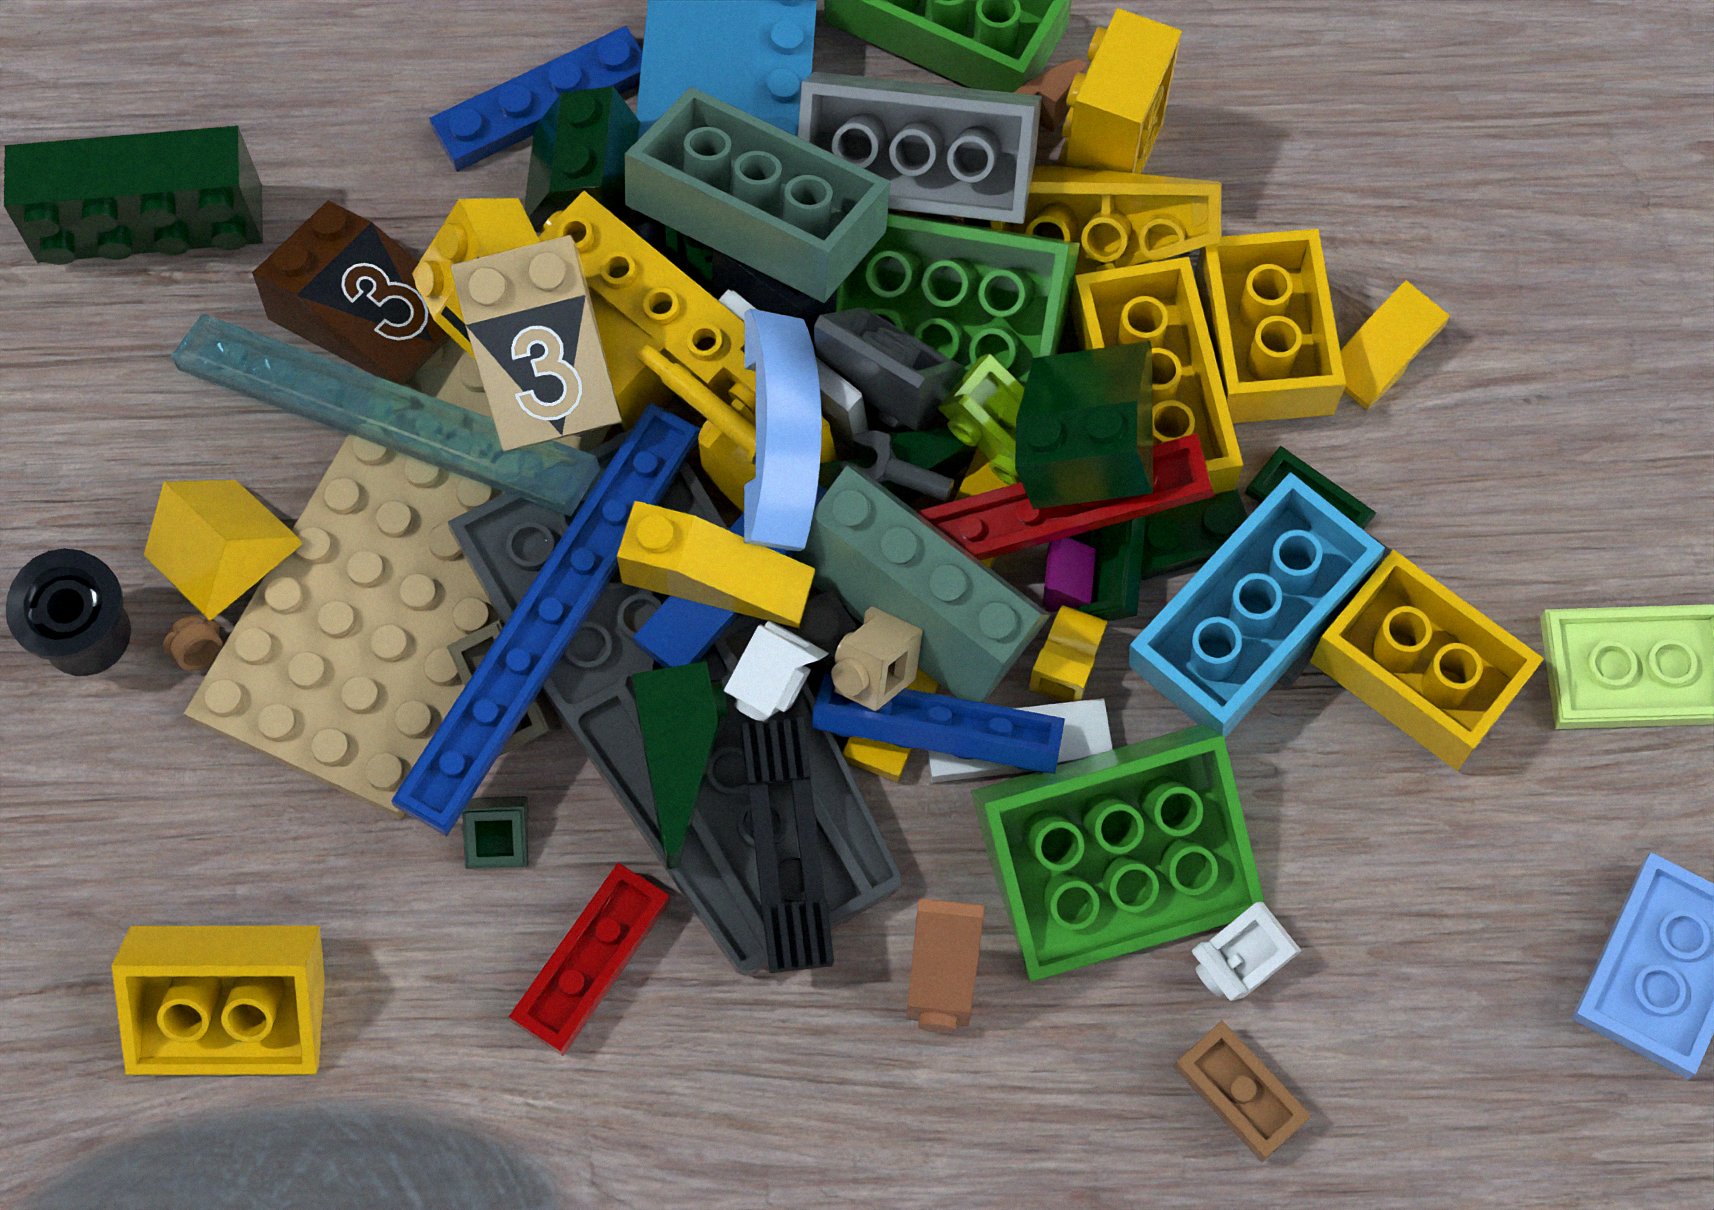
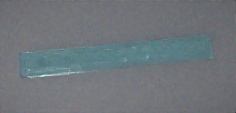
(383, 413)

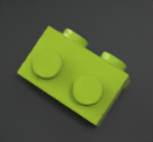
(985, 413)

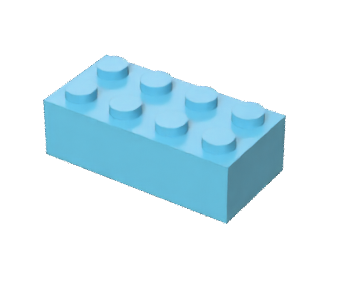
(1255, 606)

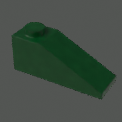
(678, 734)

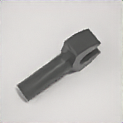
(898, 471)

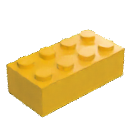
(1164, 307)

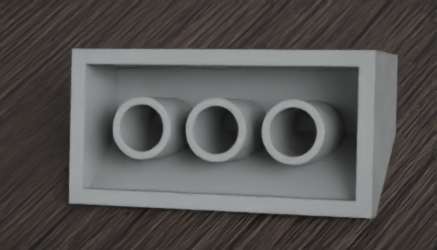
(935, 143)

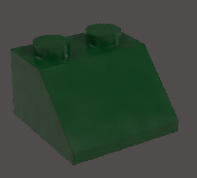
(578, 150)

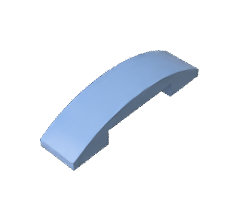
(787, 431)

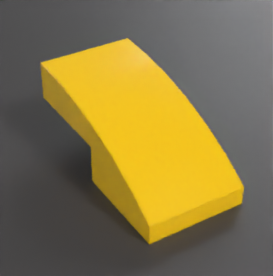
(1389, 342)

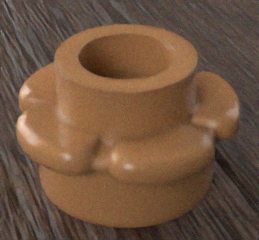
(193, 642)

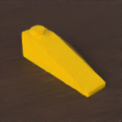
(1120, 215)

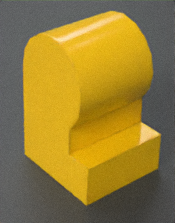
(1068, 655)

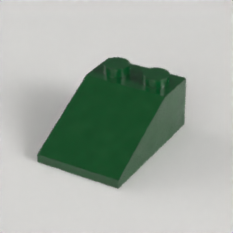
(1087, 426)

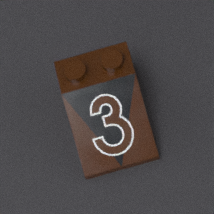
(350, 294)

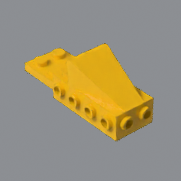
(651, 301)

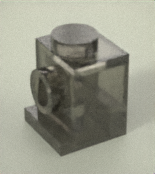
(824, 626)

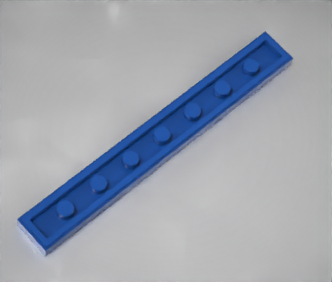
(543, 623)

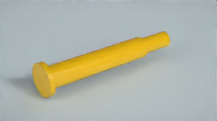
(702, 399)

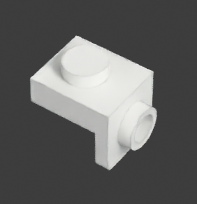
(1244, 953)

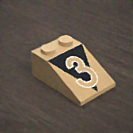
(536, 343)

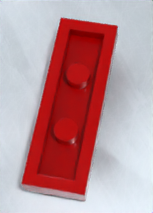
(590, 959)

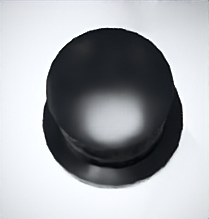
(69, 612)

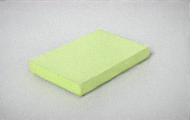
(1630, 666)

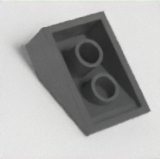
(886, 366)

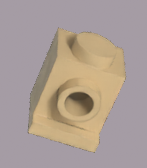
(877, 659)

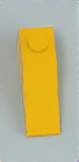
(711, 566)

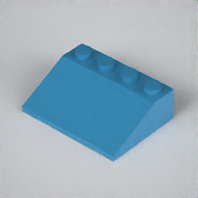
(730, 49)

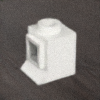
(771, 671)

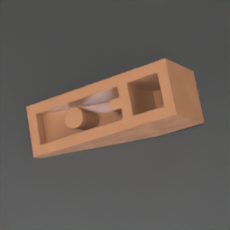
(944, 964)

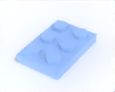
(1657, 970)

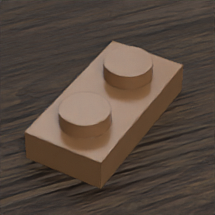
(1242, 1091)

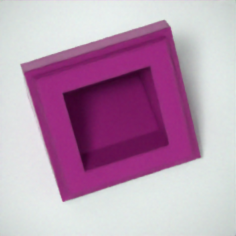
(1068, 574)

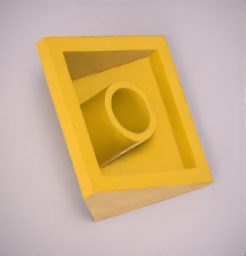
(215, 541)

